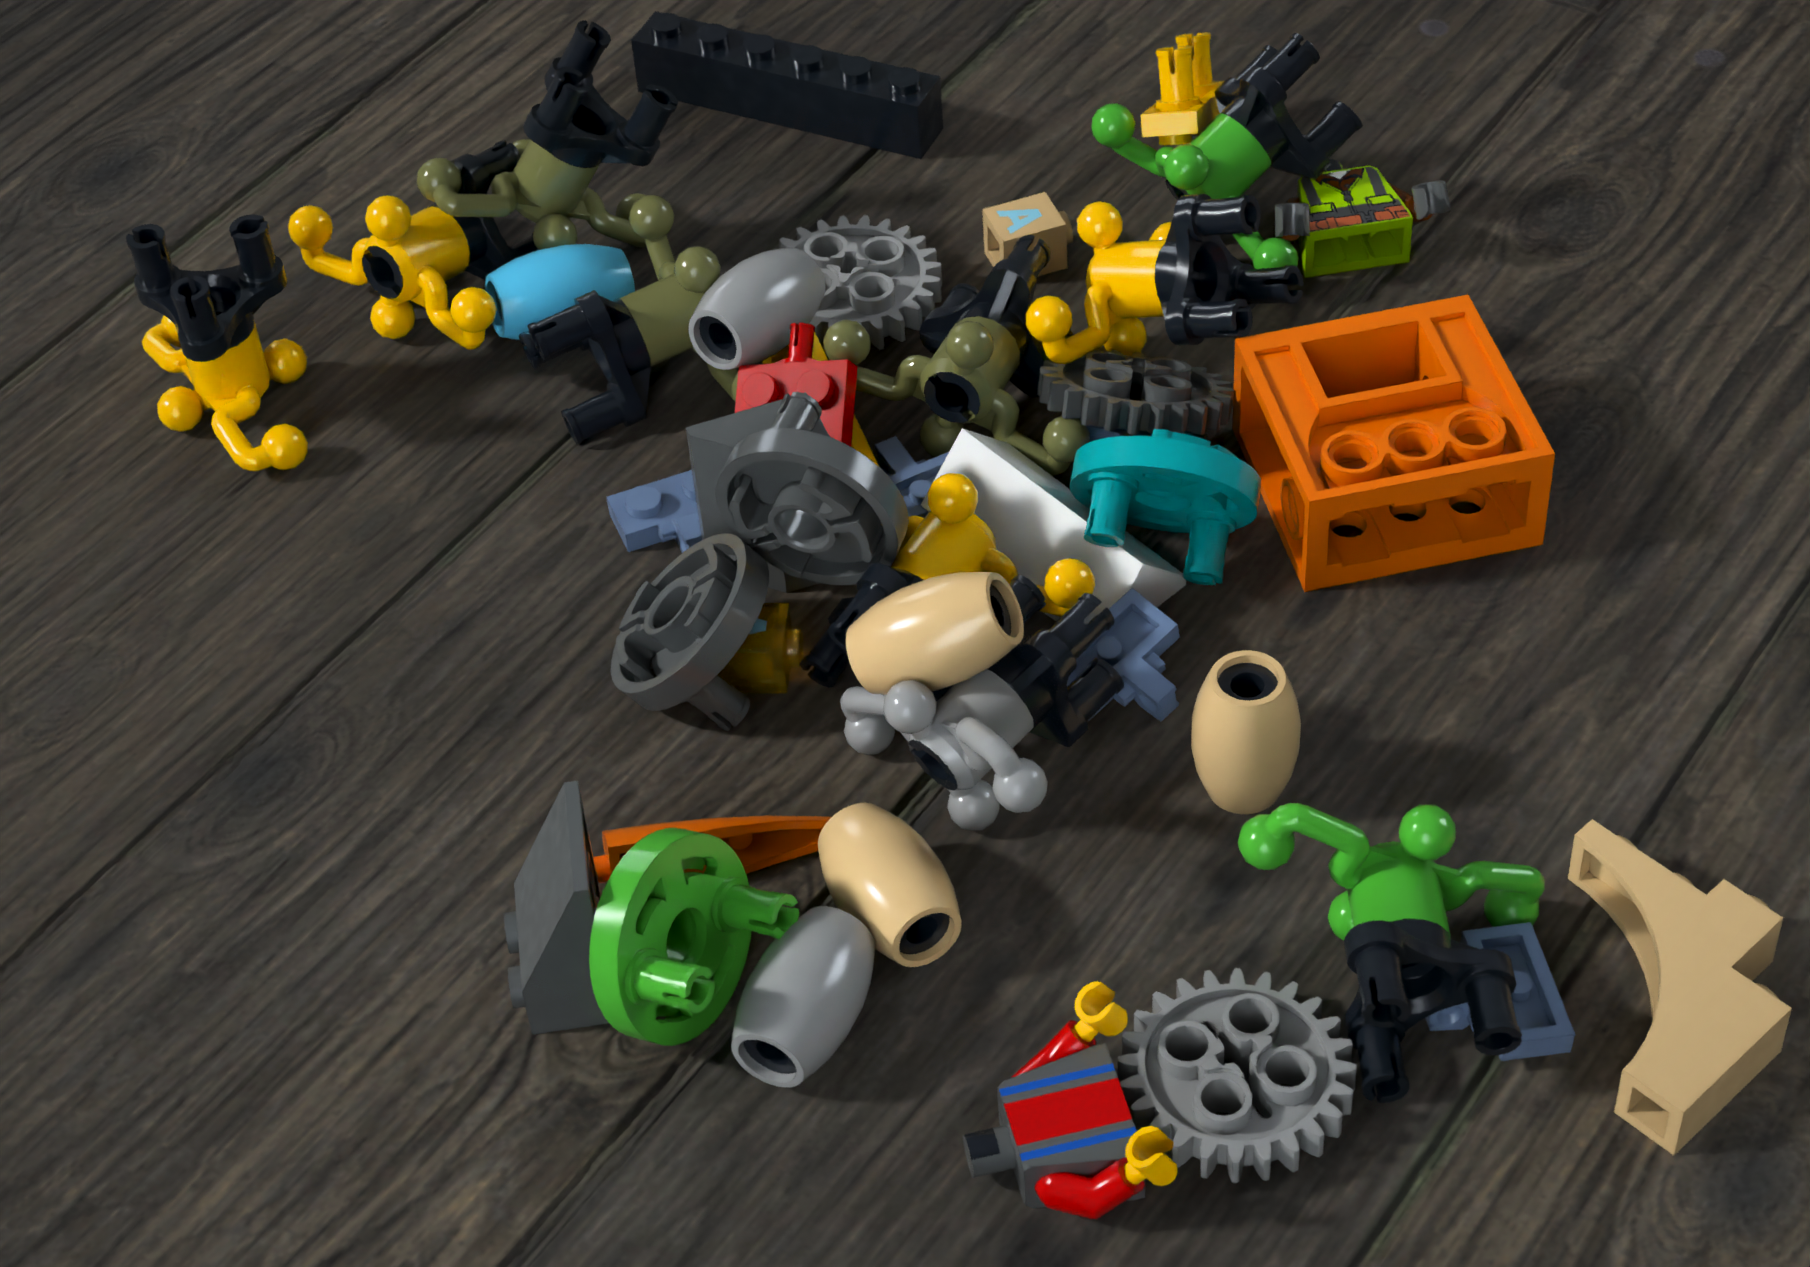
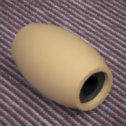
(935, 632)
(1245, 731)
(890, 883)

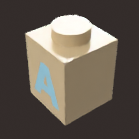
(1023, 217)

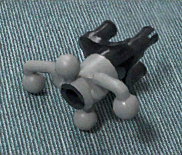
(993, 711)

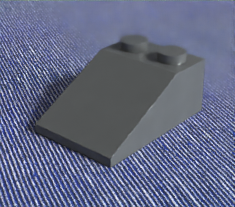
(554, 922)

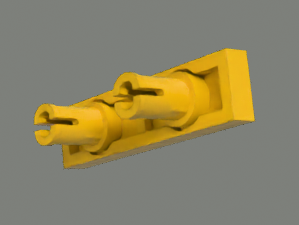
(1186, 92)

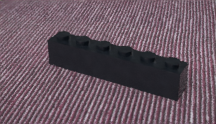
(790, 84)

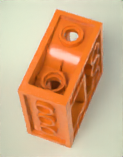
(1385, 423)

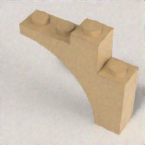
(1699, 964)

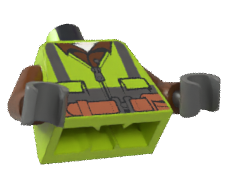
(1355, 219)

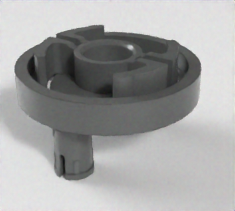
(820, 503)
(691, 628)

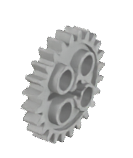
(872, 276)
(1287, 1048)

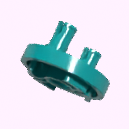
(1167, 486)

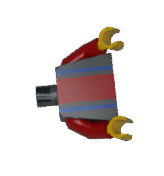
(1070, 1123)

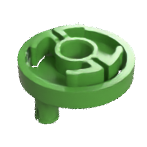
(676, 937)

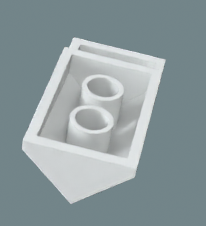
(1043, 523)

